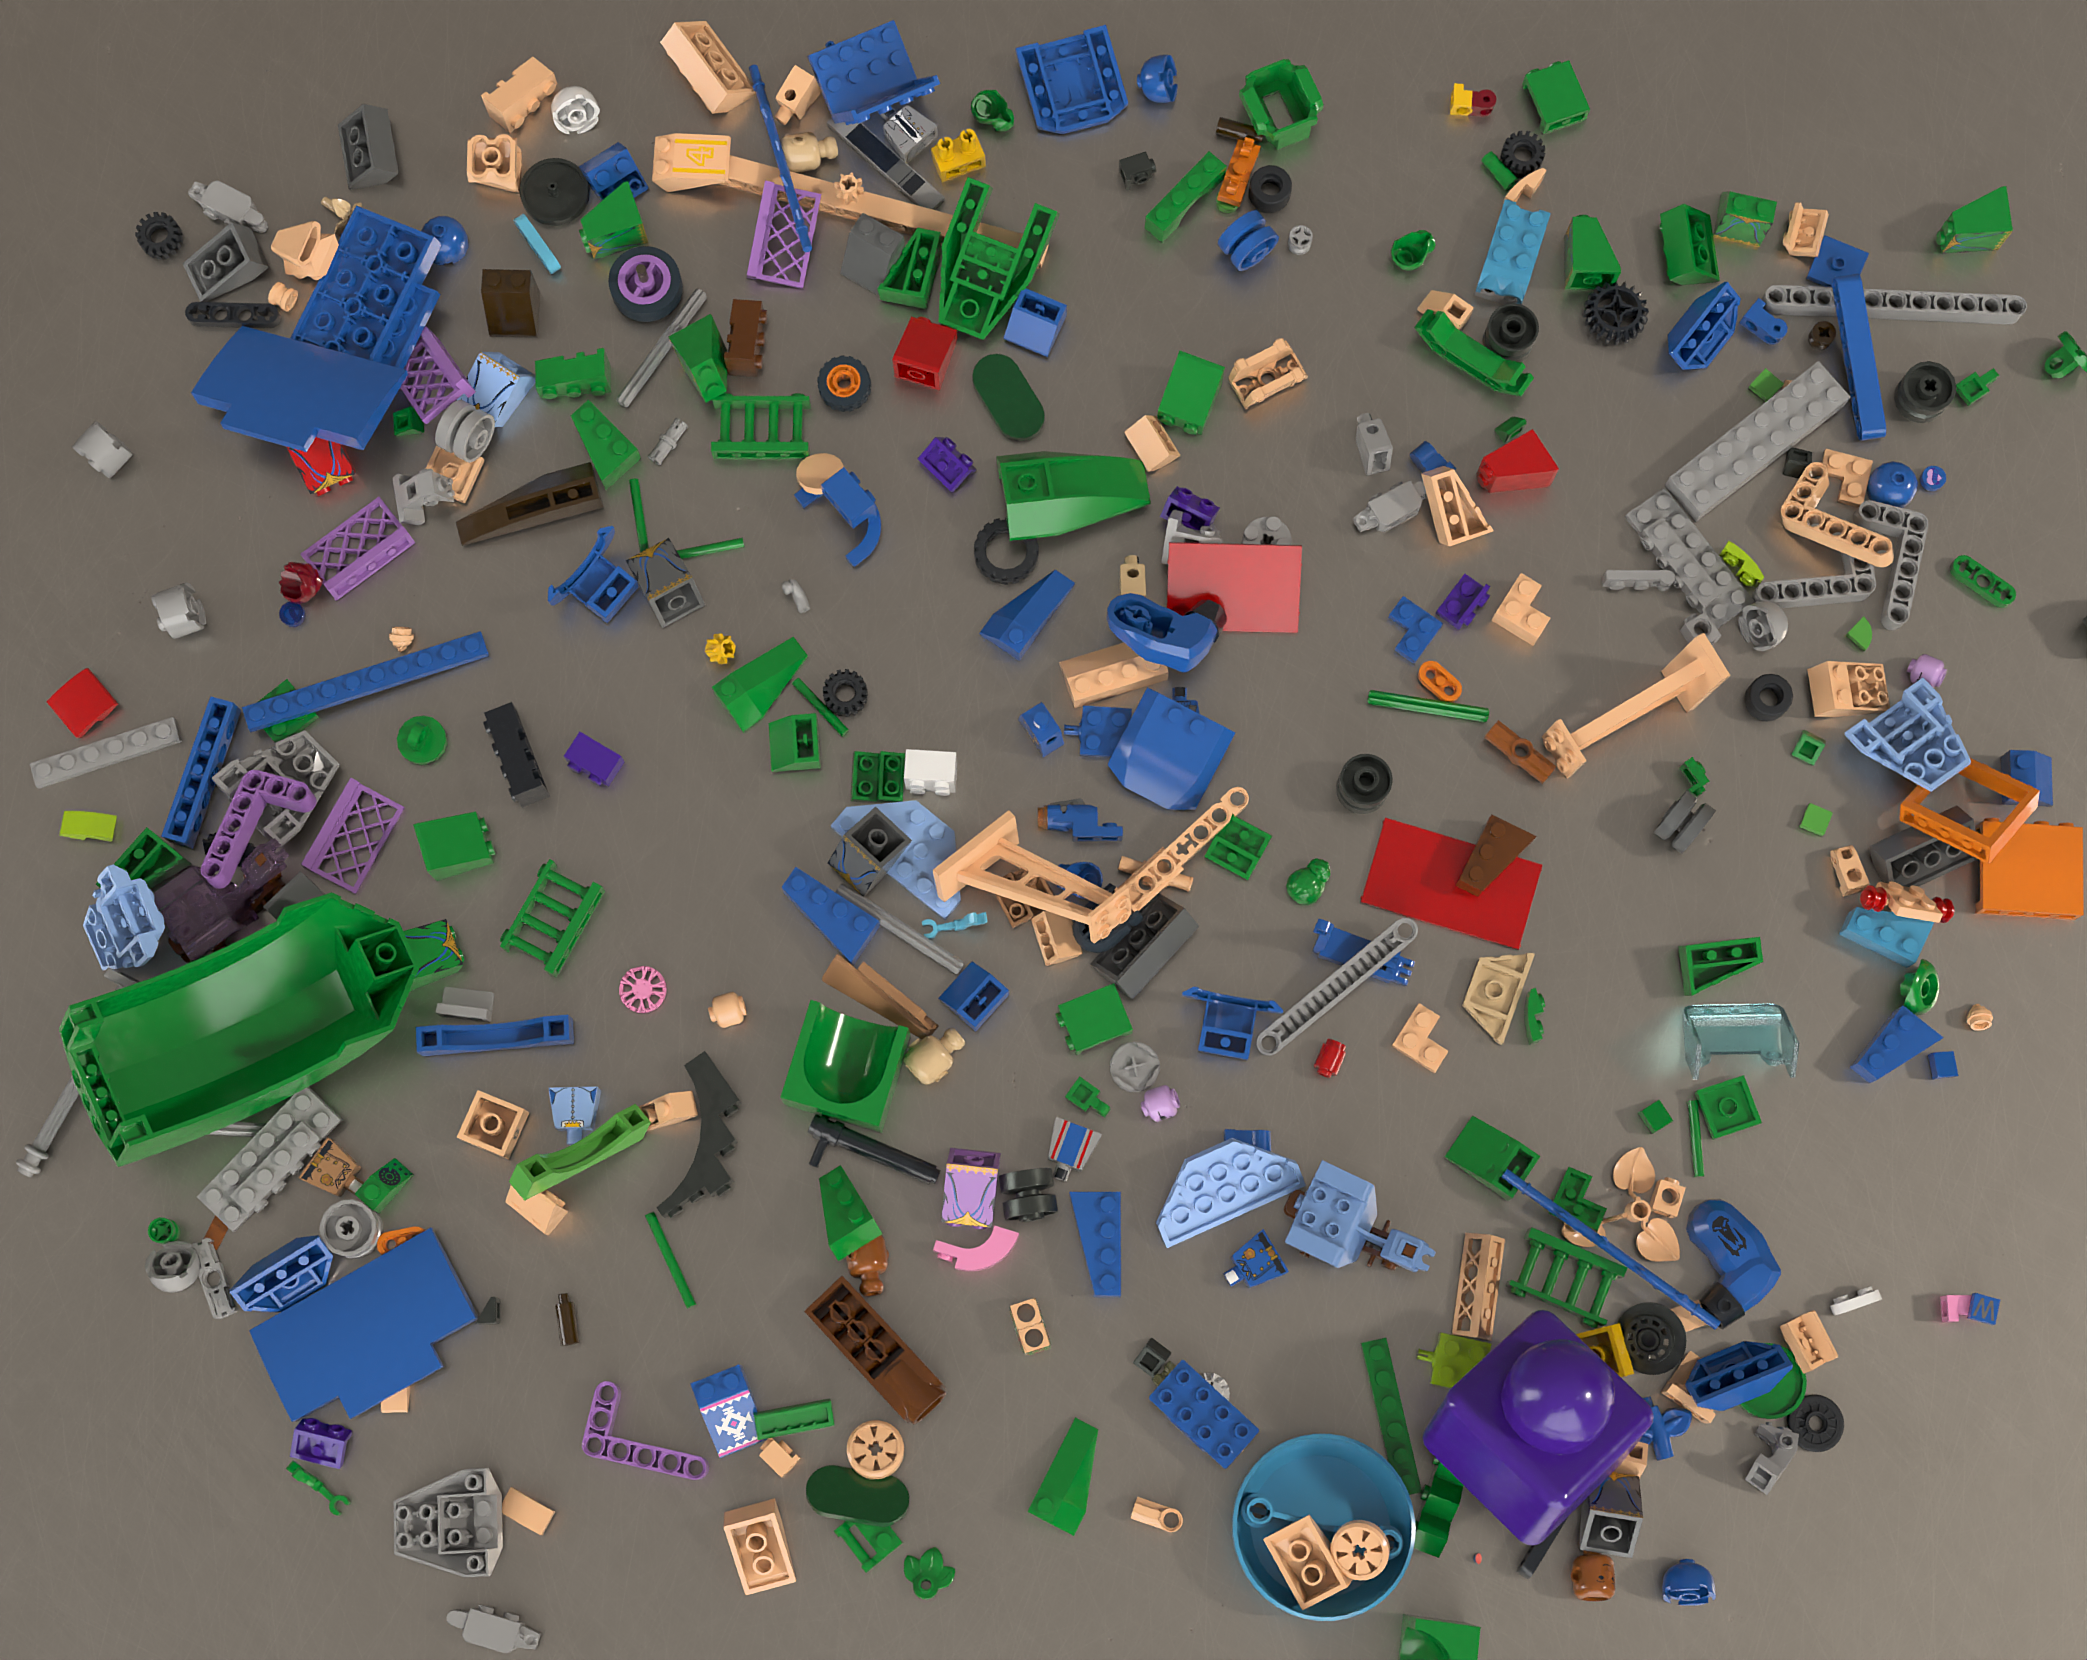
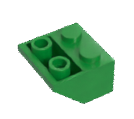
(795, 743)

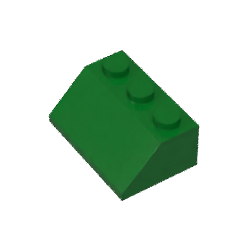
(1689, 246)

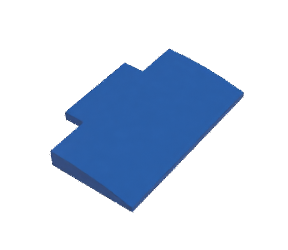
(373, 292)
(296, 391)
(366, 1331)

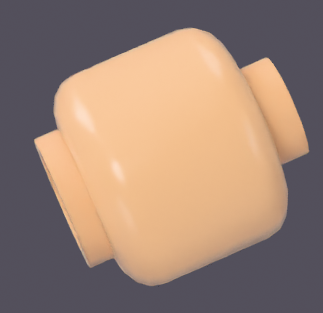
(727, 1009)

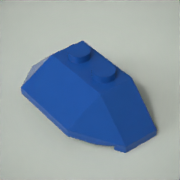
(1704, 328)
(284, 1276)
(1737, 1374)

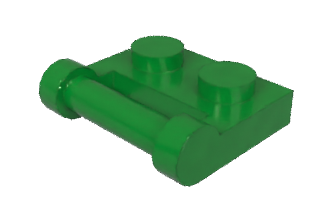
(882, 1540)

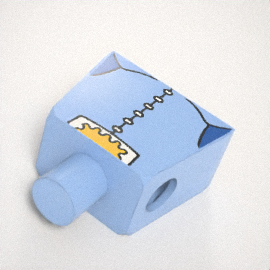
(574, 1110)

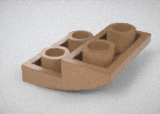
(1018, 912)

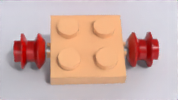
(1906, 902)

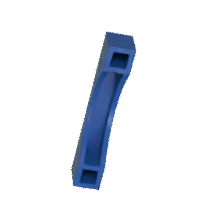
(490, 1037)

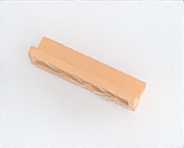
(1485, 1292)

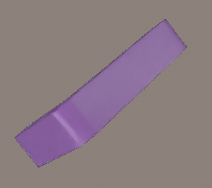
(248, 818)
(633, 1448)

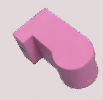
(1953, 1306)

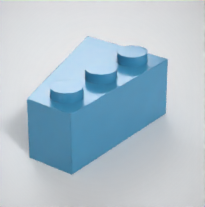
(1887, 934)

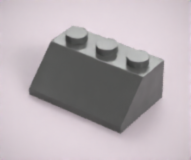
(368, 147)

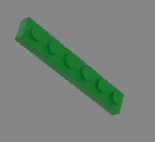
(1390, 1412)

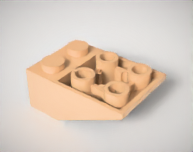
(1848, 689)
(541, 1210)

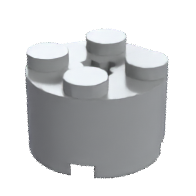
(102, 449)
(1267, 530)
(179, 610)

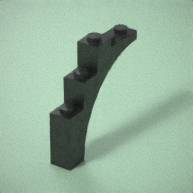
(706, 1171)

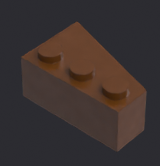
(745, 338)
(1494, 851)

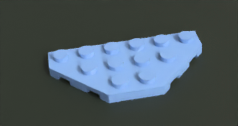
(929, 847)
(1222, 1186)

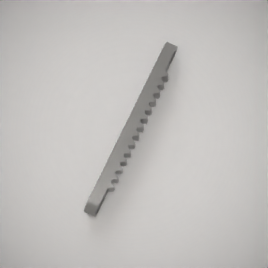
(1337, 986)

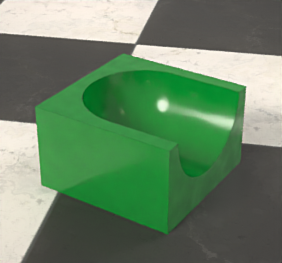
(845, 1067)
(1437, 1639)

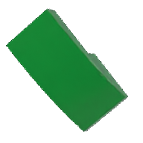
(1533, 1007)

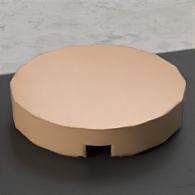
(816, 470)

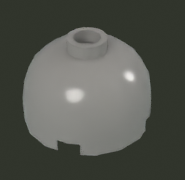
(1763, 624)
(173, 1267)

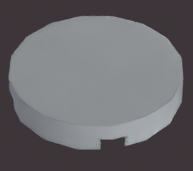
(1134, 1066)

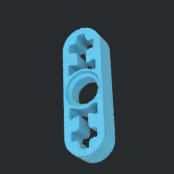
(537, 243)

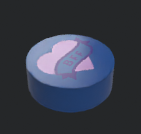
(1932, 478)

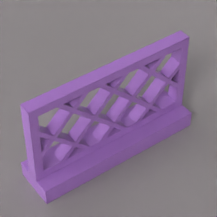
(762, 233)
(448, 369)
(367, 561)
(333, 825)

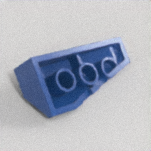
(1023, 618)

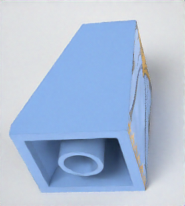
(498, 385)

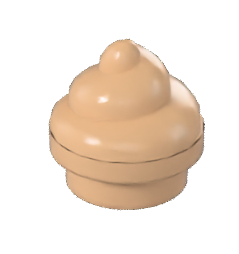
(401, 637)
(1979, 1017)

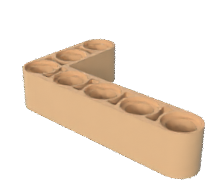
(1829, 524)

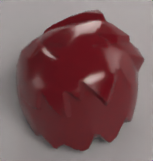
(299, 582)

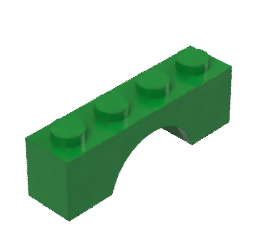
(1198, 181)

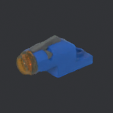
(1080, 818)

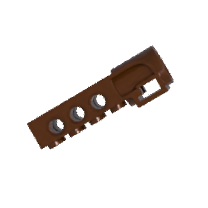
(876, 1351)

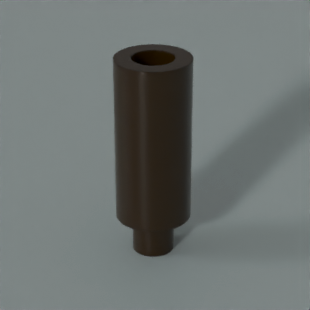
(1237, 130)
(566, 1321)

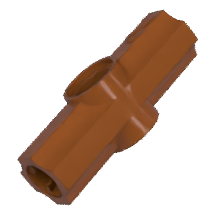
(1507, 741)

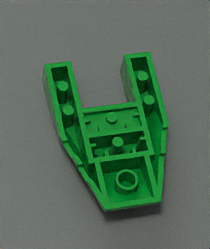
(982, 274)

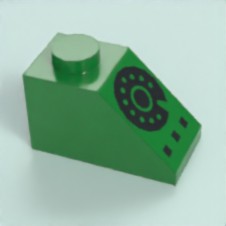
(384, 1185)

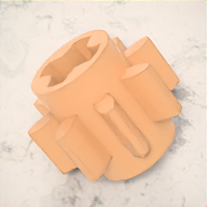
(843, 186)

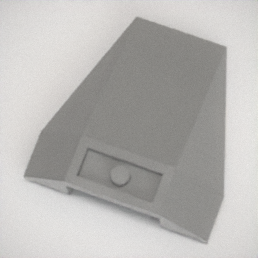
(452, 1524)

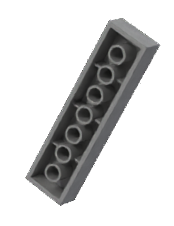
(1757, 441)

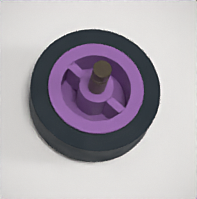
(645, 283)

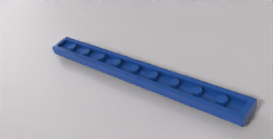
(365, 681)

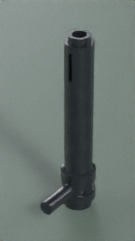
(838, 1135)

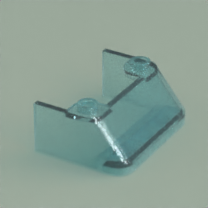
(1739, 1030)

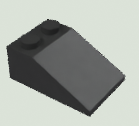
(225, 262)

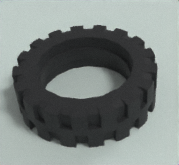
(999, 574)

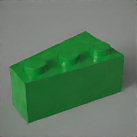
(915, 271)
(573, 376)
(150, 859)

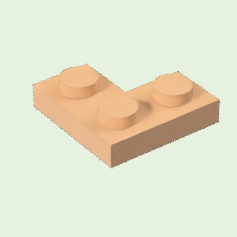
(1852, 471)
(1414, 1041)

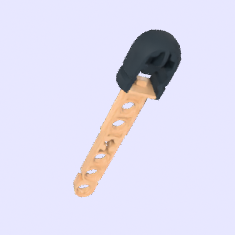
(1140, 897)

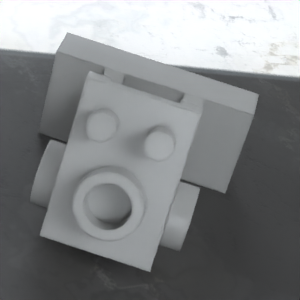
(420, 490)
(1178, 533)
(1783, 1446)

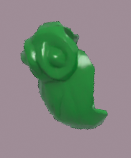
(992, 109)
(1412, 249)
(1308, 883)

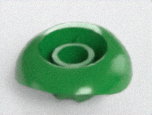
(1921, 988)

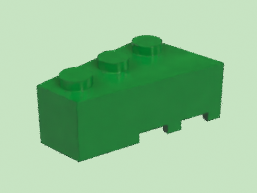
(606, 445)
(1713, 962)
(845, 1214)

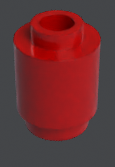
(1330, 1058)

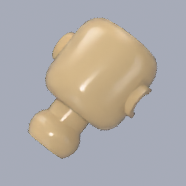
(804, 151)
(931, 1058)

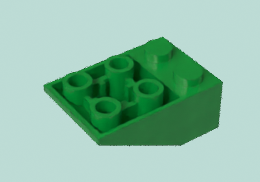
(1488, 1153)

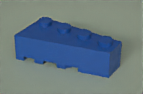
(1100, 1236)

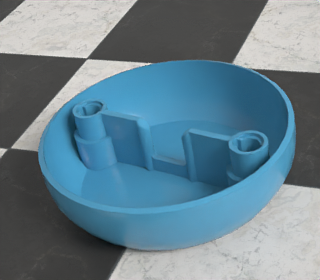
(1335, 1484)

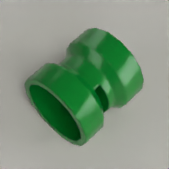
(159, 1230)

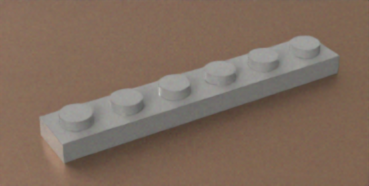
(105, 752)

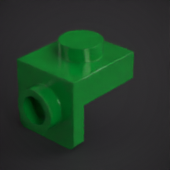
(1695, 775)

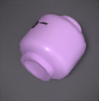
(1928, 668)
(1160, 1103)

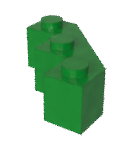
(1438, 1508)

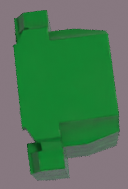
(1297, 93)

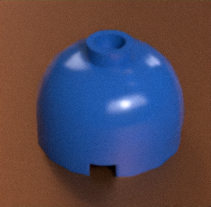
(1157, 79)
(452, 237)
(1892, 484)
(1688, 1583)

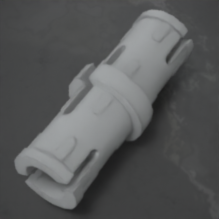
(667, 441)

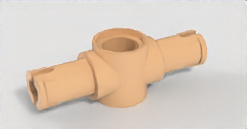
(1131, 866)

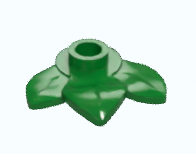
(928, 1569)

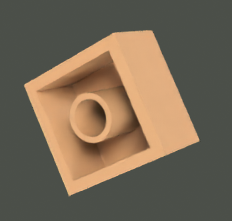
(493, 1124)

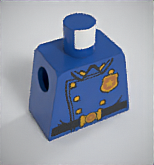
(1041, 728)
(1256, 1262)

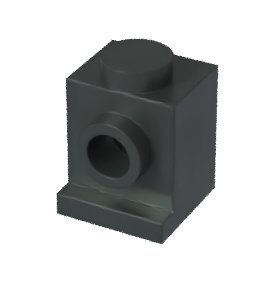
(1136, 169)

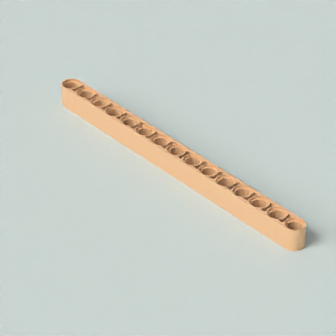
(892, 213)

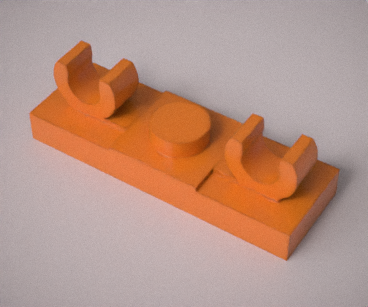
(1239, 172)

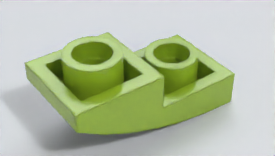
(1748, 570)
(88, 824)

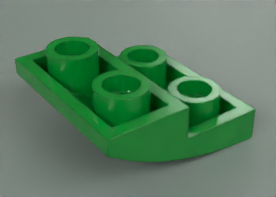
(877, 777)

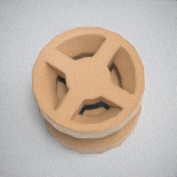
(283, 296)

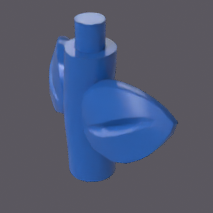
(1670, 1423)

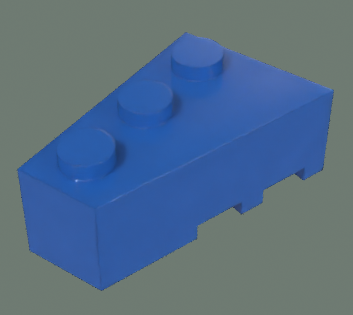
(1894, 1044)

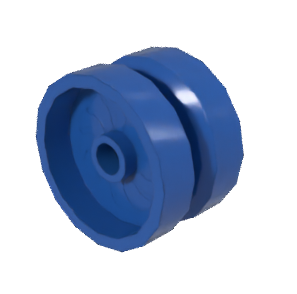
(1248, 240)

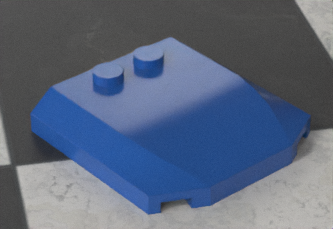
(1073, 81)
(1169, 752)

